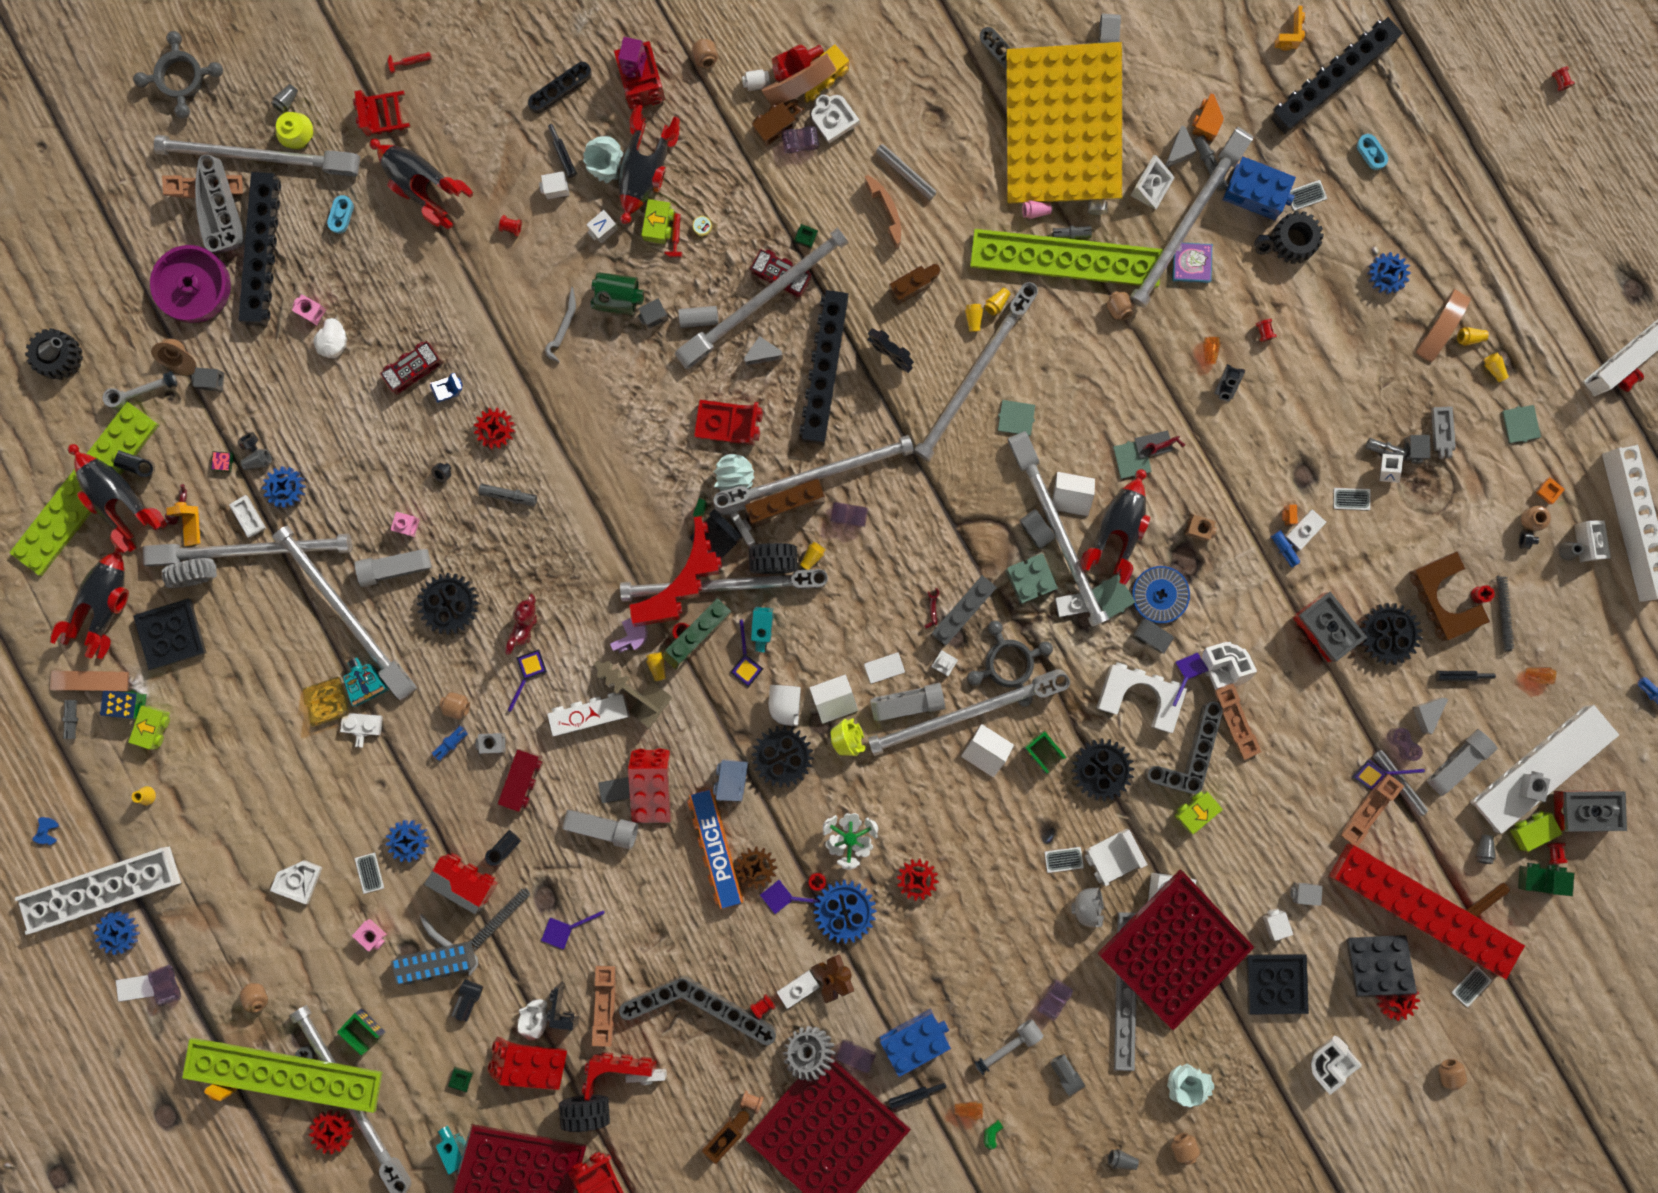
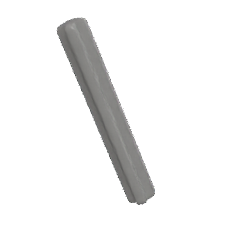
(906, 171)
(1407, 791)

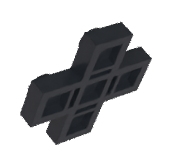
(897, 355)

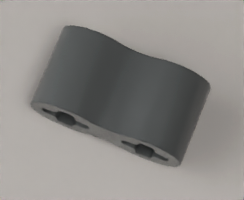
(1037, 529)
(1153, 636)

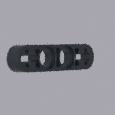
(557, 84)

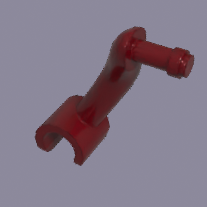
(1155, 447)
(183, 495)
(932, 609)

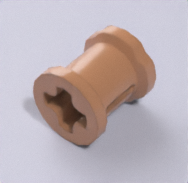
(751, 1102)

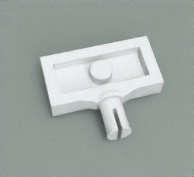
(361, 726)

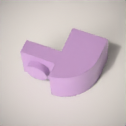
(636, 637)

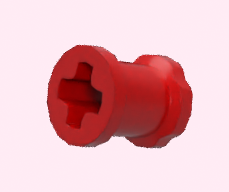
(1567, 83)
(510, 225)
(1266, 330)
(1630, 380)
(1487, 590)
(1557, 853)
(762, 1006)

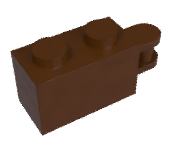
(775, 121)
(913, 283)
(725, 1137)

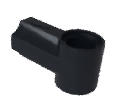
(132, 463)
(503, 847)
(468, 995)

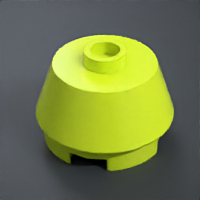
(294, 130)
(847, 738)

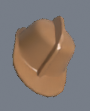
(174, 356)

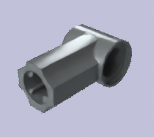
(1069, 1078)

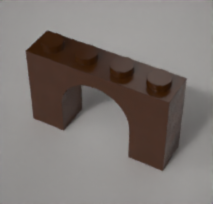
(806, 494)
(1427, 580)

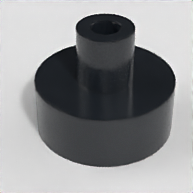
(1263, 244)
(248, 442)
(441, 472)
(1527, 539)

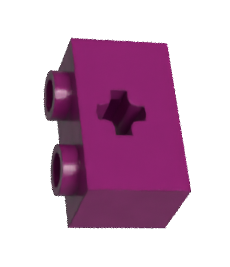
(632, 57)

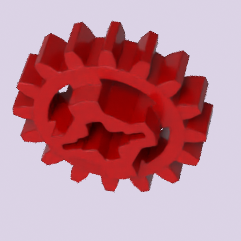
(494, 421)
(910, 885)
(1403, 1006)
(331, 1122)

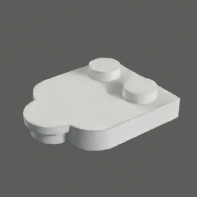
(833, 116)

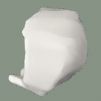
(331, 339)
(533, 1019)

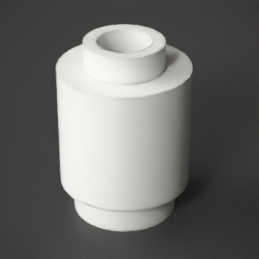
(755, 80)

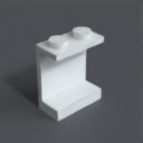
(1115, 857)

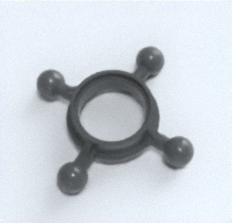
(174, 39)
(995, 628)

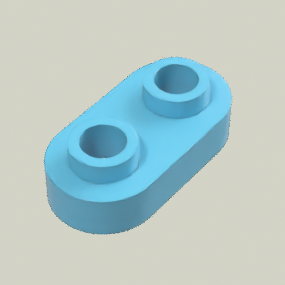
(1374, 151)
(338, 214)

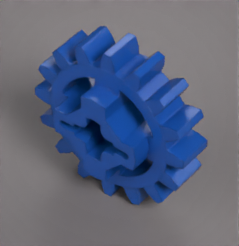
(1389, 264)
(279, 492)
(406, 833)
(120, 942)

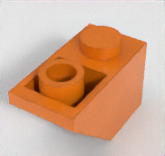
(1209, 120)

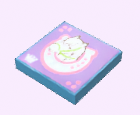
(1193, 263)

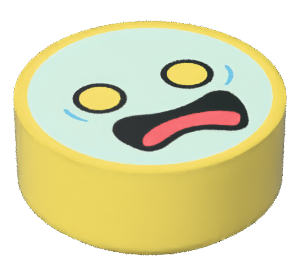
(702, 226)

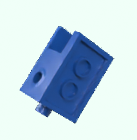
(1259, 188)
(915, 1042)

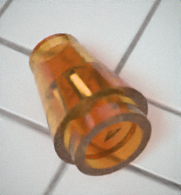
(1211, 349)
(1542, 675)
(970, 1110)

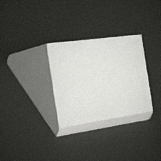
(1153, 183)
(1073, 493)
(1594, 540)
(834, 699)
(987, 750)

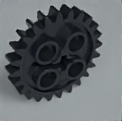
(434, 613)
(1407, 632)
(774, 740)
(1091, 782)

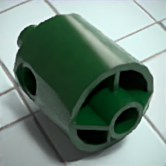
(616, 293)

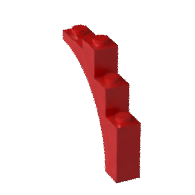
(664, 605)

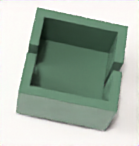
(1031, 578)

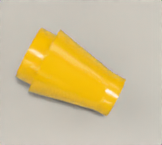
(996, 302)
(974, 316)
(1471, 336)
(1496, 366)
(813, 555)
(656, 665)
(144, 796)

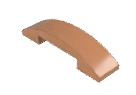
(800, 82)
(185, 187)
(875, 190)
(1444, 326)
(89, 680)
(1237, 722)
(1370, 809)
(604, 1005)

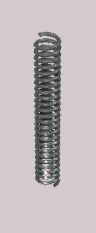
(1505, 621)
(493, 921)

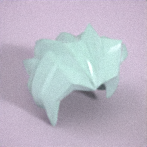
(603, 158)
(732, 472)
(1189, 1086)

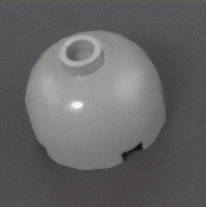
(1088, 907)

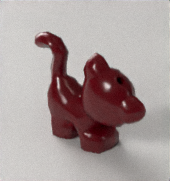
(524, 620)

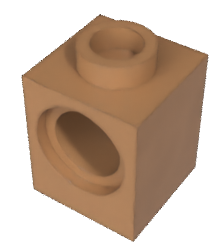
(1192, 528)

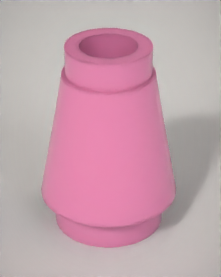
(1035, 209)

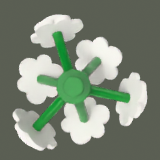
(853, 841)

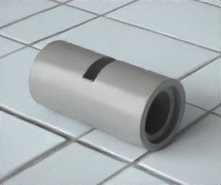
(698, 316)

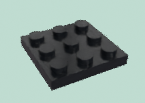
(169, 634)
(1381, 966)
(1277, 984)

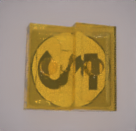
(325, 701)

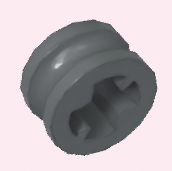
(311, 1054)

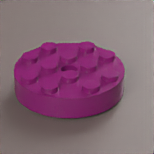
(171, 279)

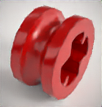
(821, 886)

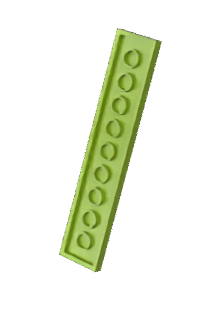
(1062, 257)
(65, 511)
(282, 1075)

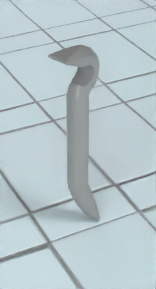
(563, 328)
(441, 940)

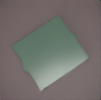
(1016, 417)
(1521, 424)
(1129, 460)
(1113, 596)

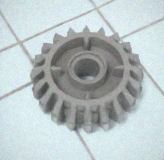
(189, 573)
(821, 1053)

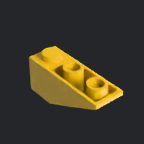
(841, 63)

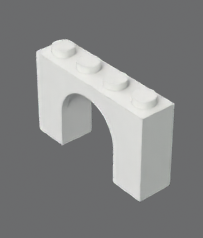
(1121, 678)

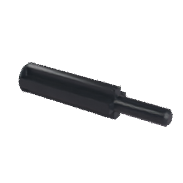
(562, 153)
(1462, 675)
(914, 1096)

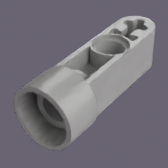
(372, 571)
(908, 702)
(1476, 749)
(621, 833)

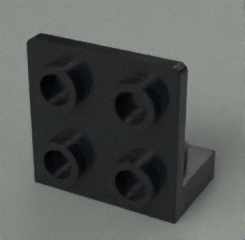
(721, 534)
(560, 1021)

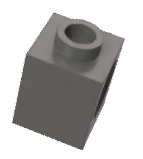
(652, 314)
(208, 379)
(1417, 448)

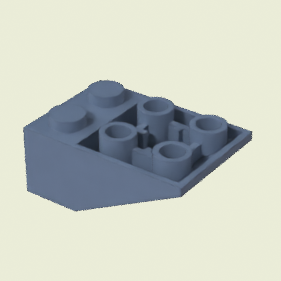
(731, 780)

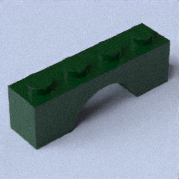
(695, 634)

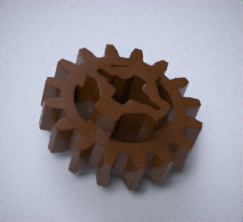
(748, 863)

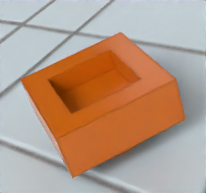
(1550, 491)
(1289, 515)

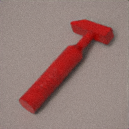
(408, 60)
(675, 237)

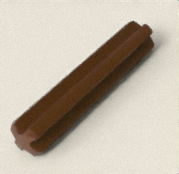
(1489, 899)

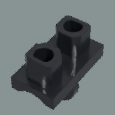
(1229, 382)

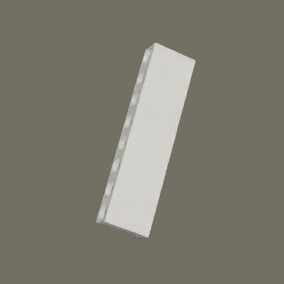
(1624, 361)
(1631, 522)
(1555, 757)
(98, 890)

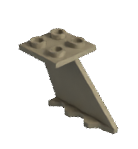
(648, 705)

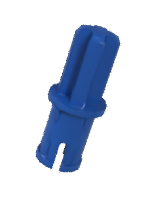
(1285, 548)
(1649, 688)

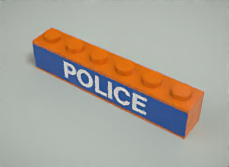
(716, 848)

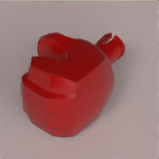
(794, 61)

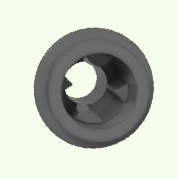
(284, 99)
(50, 349)
(258, 459)
(1570, 550)
(1486, 850)
(1122, 1160)

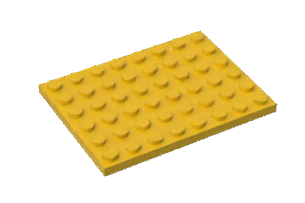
(1064, 123)

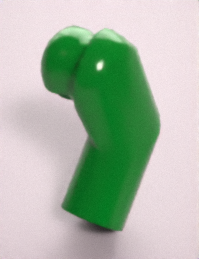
(990, 1135)

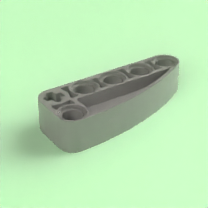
(210, 212)

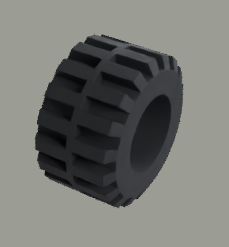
(1304, 224)
(68, 358)
(773, 558)
(583, 1115)

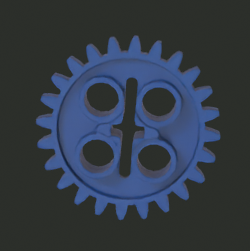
(827, 915)

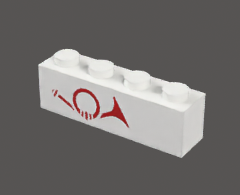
(589, 714)

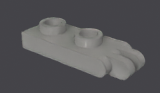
(1443, 431)

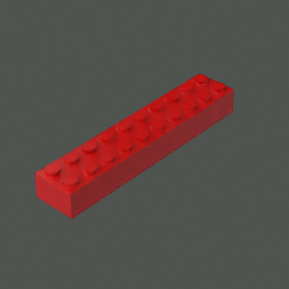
(1426, 911)

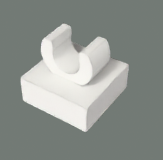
(944, 663)

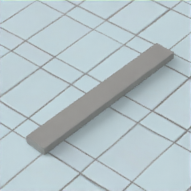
(1124, 1016)

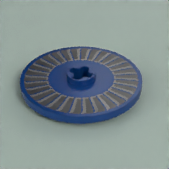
(1173, 586)

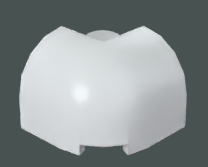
(1228, 665)
(784, 704)
(1333, 1064)

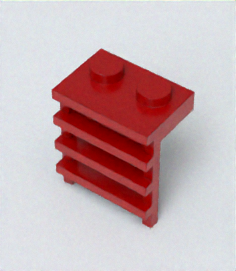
(368, 114)

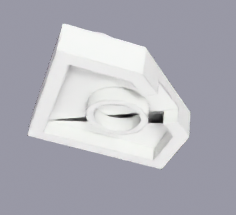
(297, 881)

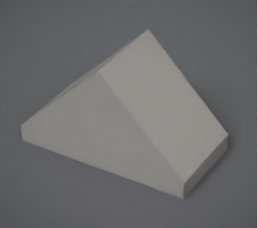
(1181, 149)
(762, 352)
(1429, 714)

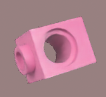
(315, 313)
(405, 524)
(361, 935)

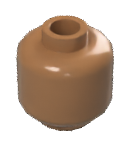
(705, 53)
(1120, 305)
(1536, 518)
(455, 705)
(253, 997)
(1452, 1074)
(1185, 1148)

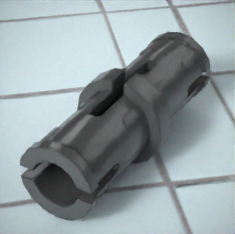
(1072, 232)
(1373, 445)
(70, 719)

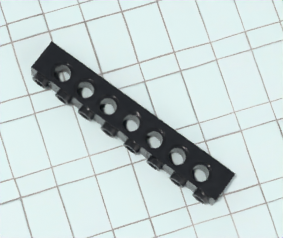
(1388, 35)
(259, 184)
(830, 300)

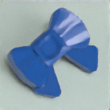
(45, 824)

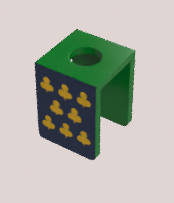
(122, 704)
(1042, 734)
(352, 1039)

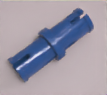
(449, 743)

